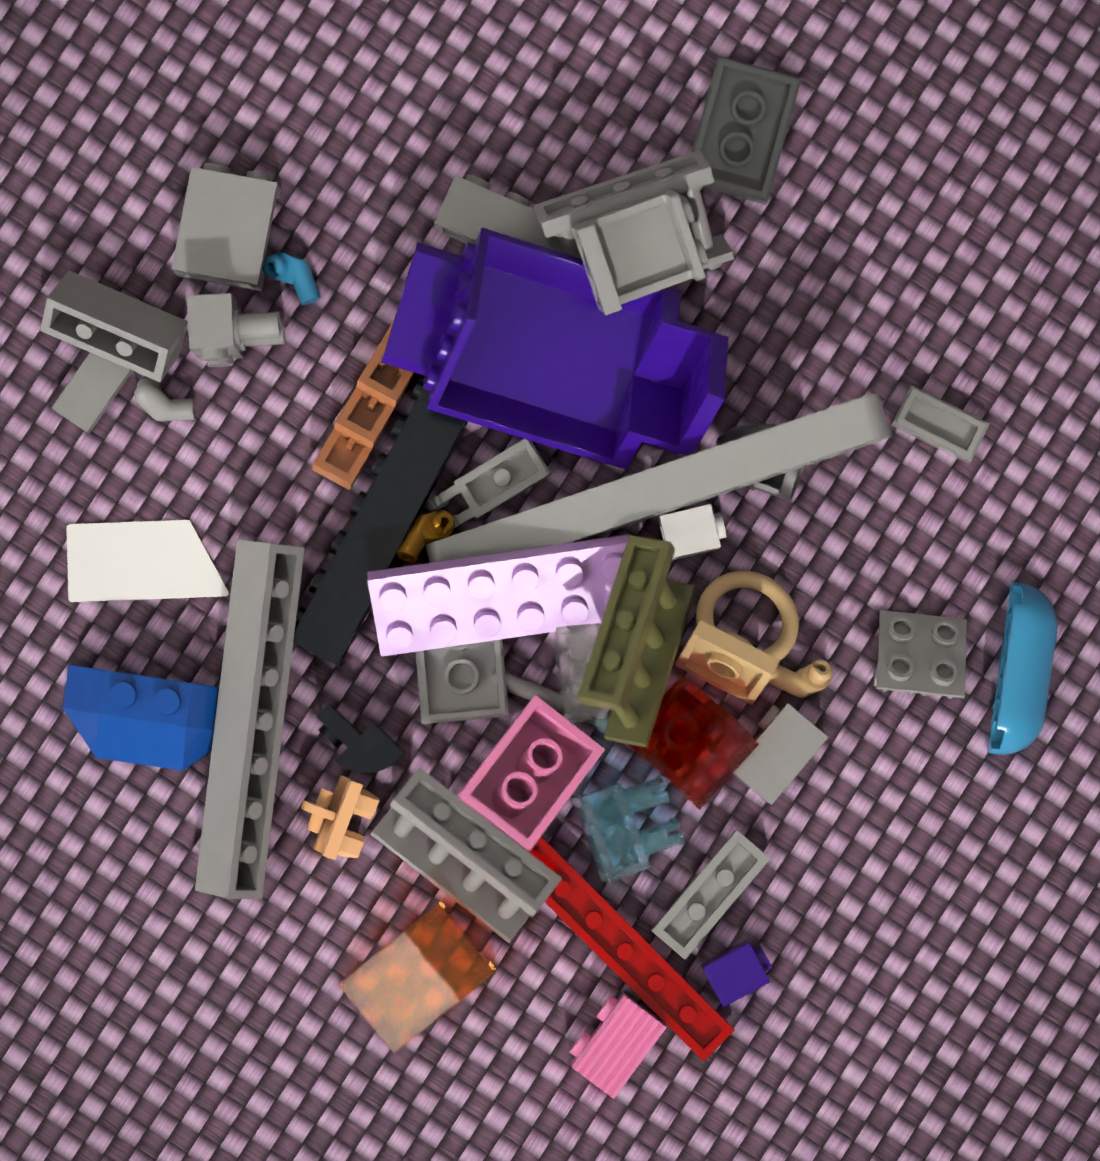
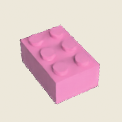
(531, 773)

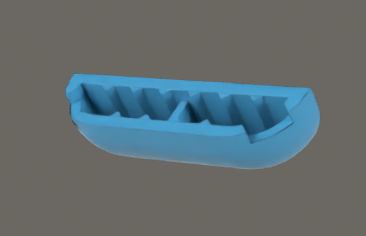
(1023, 670)

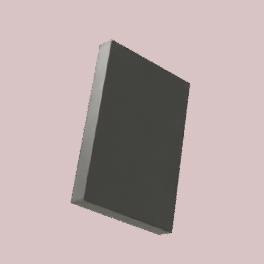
(745, 127)

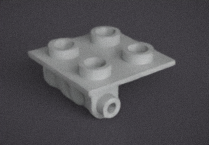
(921, 654)

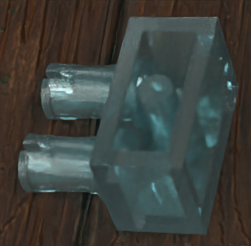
(611, 830)

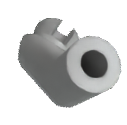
(159, 406)

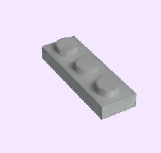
(710, 894)

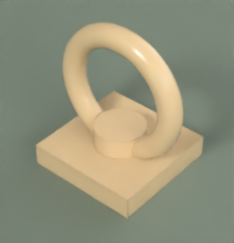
(729, 658)

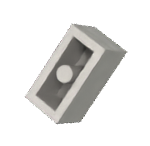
(782, 752)

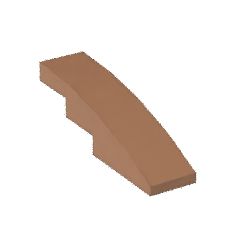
(363, 419)

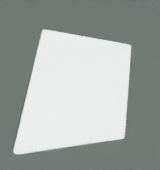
(139, 562)

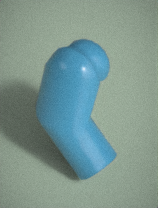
(295, 272)

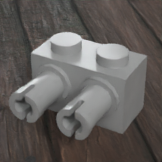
(222, 332)

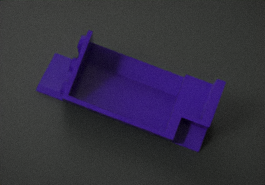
(526, 352)

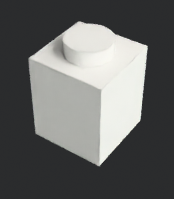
(693, 530)

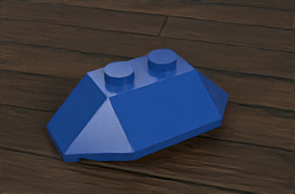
(141, 717)

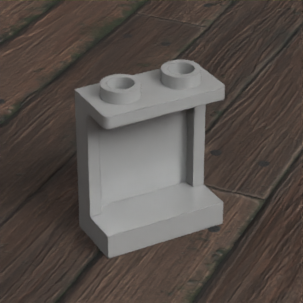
(225, 227)
(639, 249)

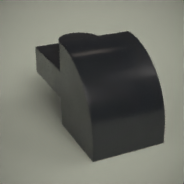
(367, 750)

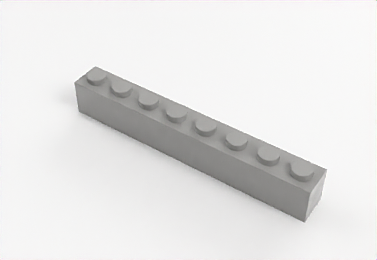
(249, 720)

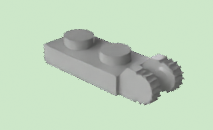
(494, 482)

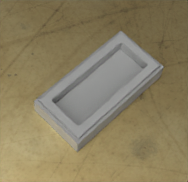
(91, 391)
(940, 424)

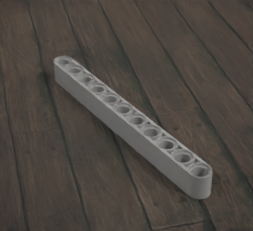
(677, 482)

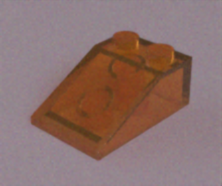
(417, 976)

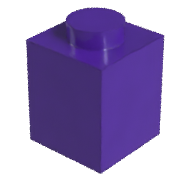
(737, 972)

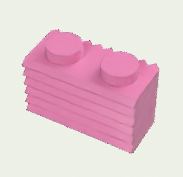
(616, 1044)

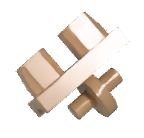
(332, 816)

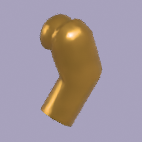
(423, 531)

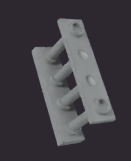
(682, 175)
(465, 855)

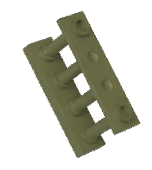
(637, 641)

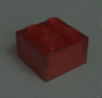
(695, 743)

